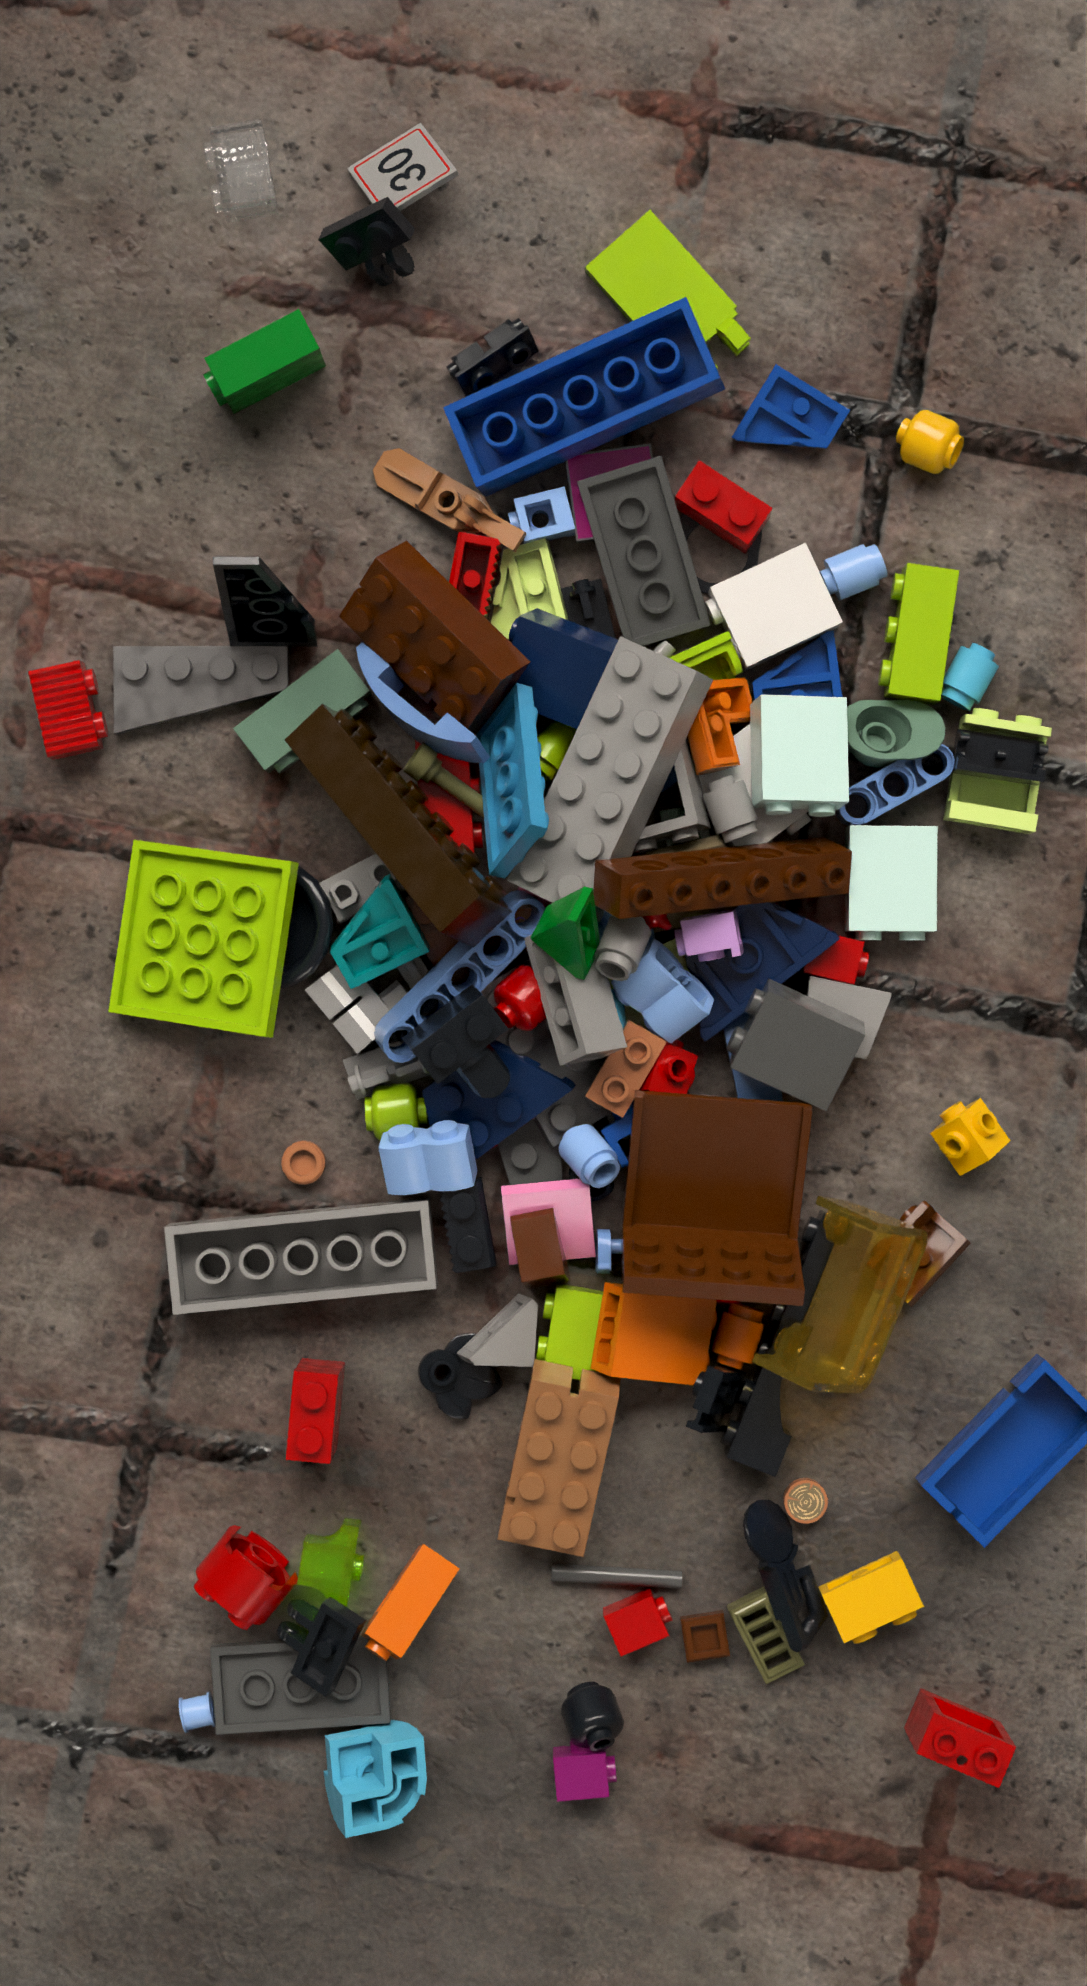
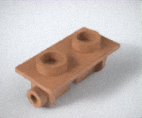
(625, 1069)

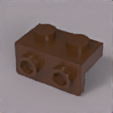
(942, 1248)

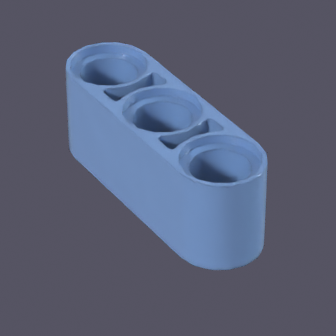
(915, 781)

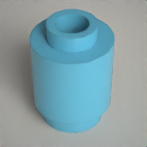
(969, 676)

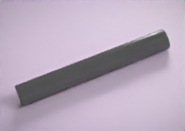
(616, 1576)

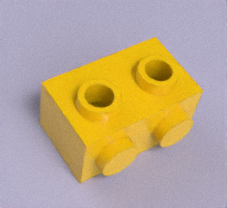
(871, 1598)

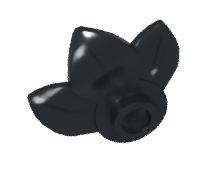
(462, 1380)

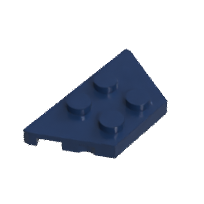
(774, 948)
(496, 1118)

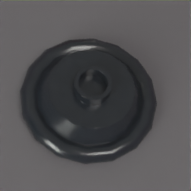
(308, 930)

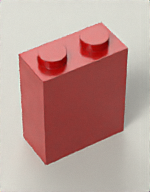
(315, 1410)

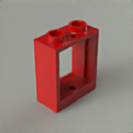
(947, 1730)

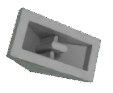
(506, 1338)

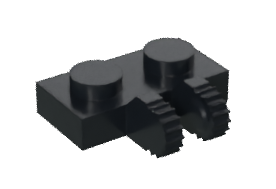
(369, 234)
(325, 1646)

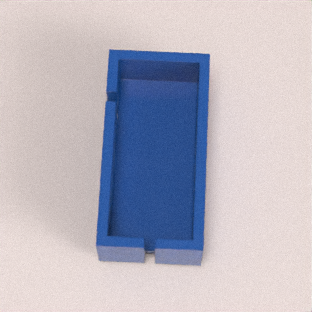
(1008, 1451)

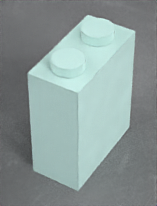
(799, 754)
(892, 881)

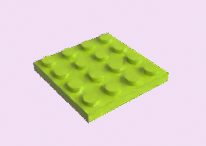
(203, 938)

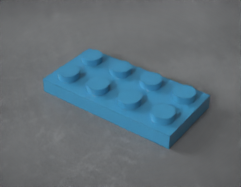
(512, 781)

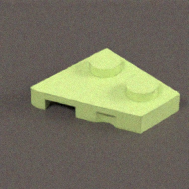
(525, 584)

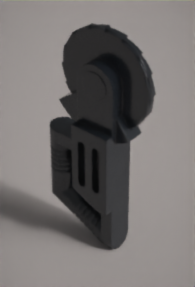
(787, 1588)

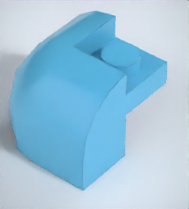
(374, 1776)

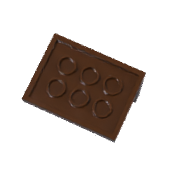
(715, 1198)

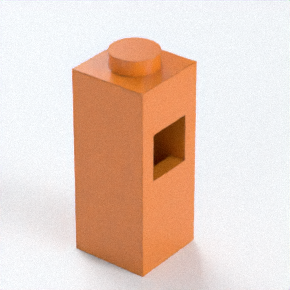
(408, 1603)

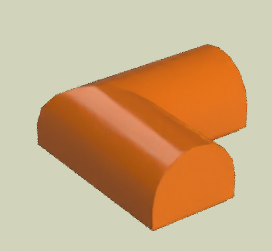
(711, 733)

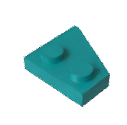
(378, 936)

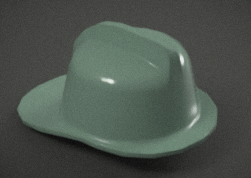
(892, 731)

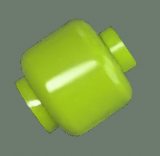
(393, 1106)

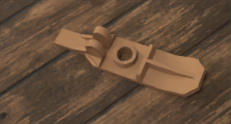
(427, 489)

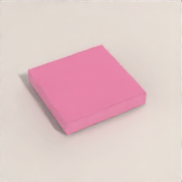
(571, 1208)

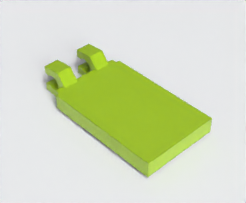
(653, 269)

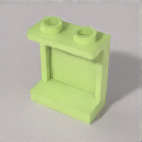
(993, 801)

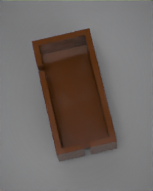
(433, 636)

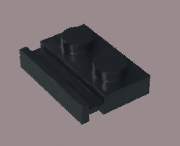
(715, 1396)

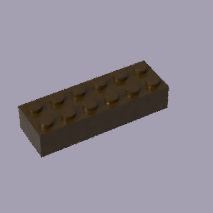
(399, 825)

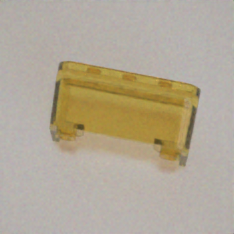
(853, 1303)

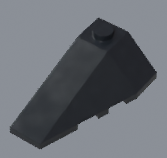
(260, 606)

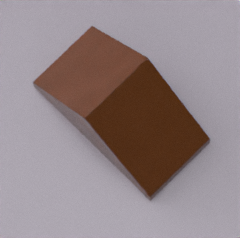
(539, 1249)

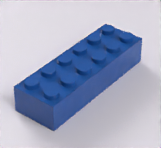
(584, 397)

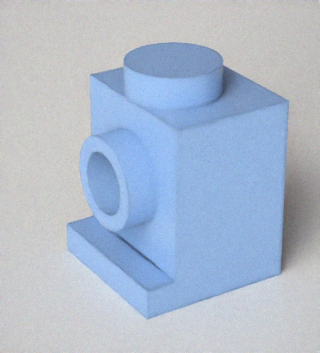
(554, 505)

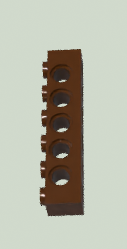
(721, 877)

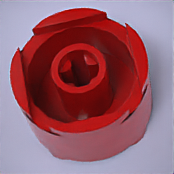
(244, 1577)

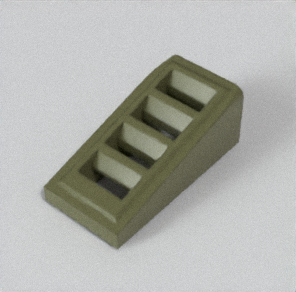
(748, 1605)

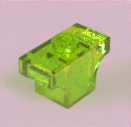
(332, 1561)

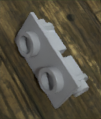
(375, 1068)

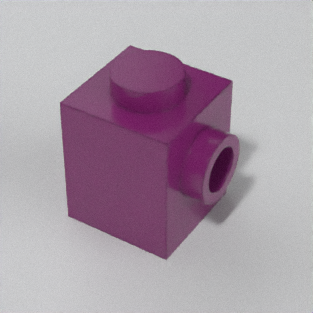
(582, 1773)

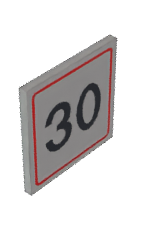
(403, 169)

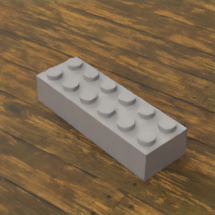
(613, 769)
(301, 1256)

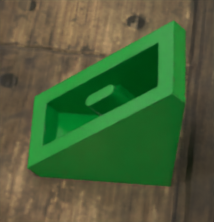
(570, 931)

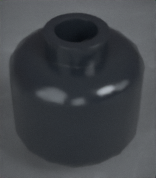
(592, 1716)

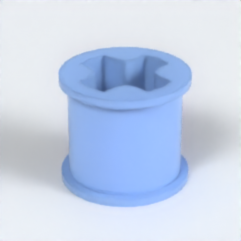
(197, 1712)

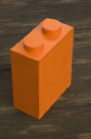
(653, 1336)

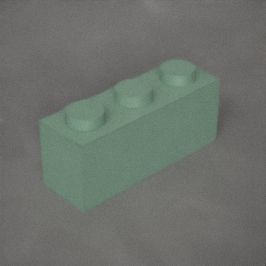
(328, 683)

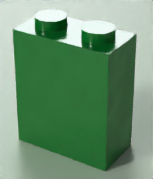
(263, 362)

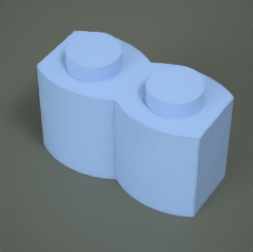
(664, 993)
(428, 1158)

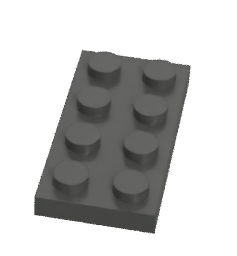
(643, 552)
(261, 1695)

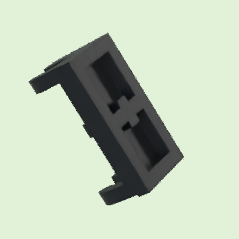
(999, 757)

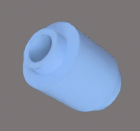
(853, 571)
(589, 1156)

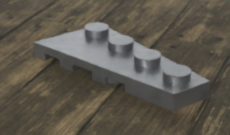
(181, 681)

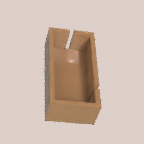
(559, 1459)

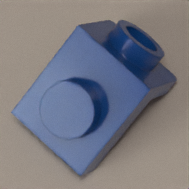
(617, 1130)

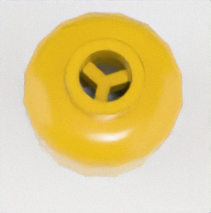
(930, 441)

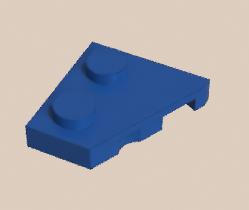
(791, 414)
(805, 673)

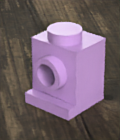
(710, 935)

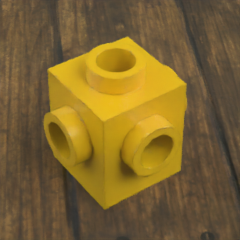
(969, 1135)

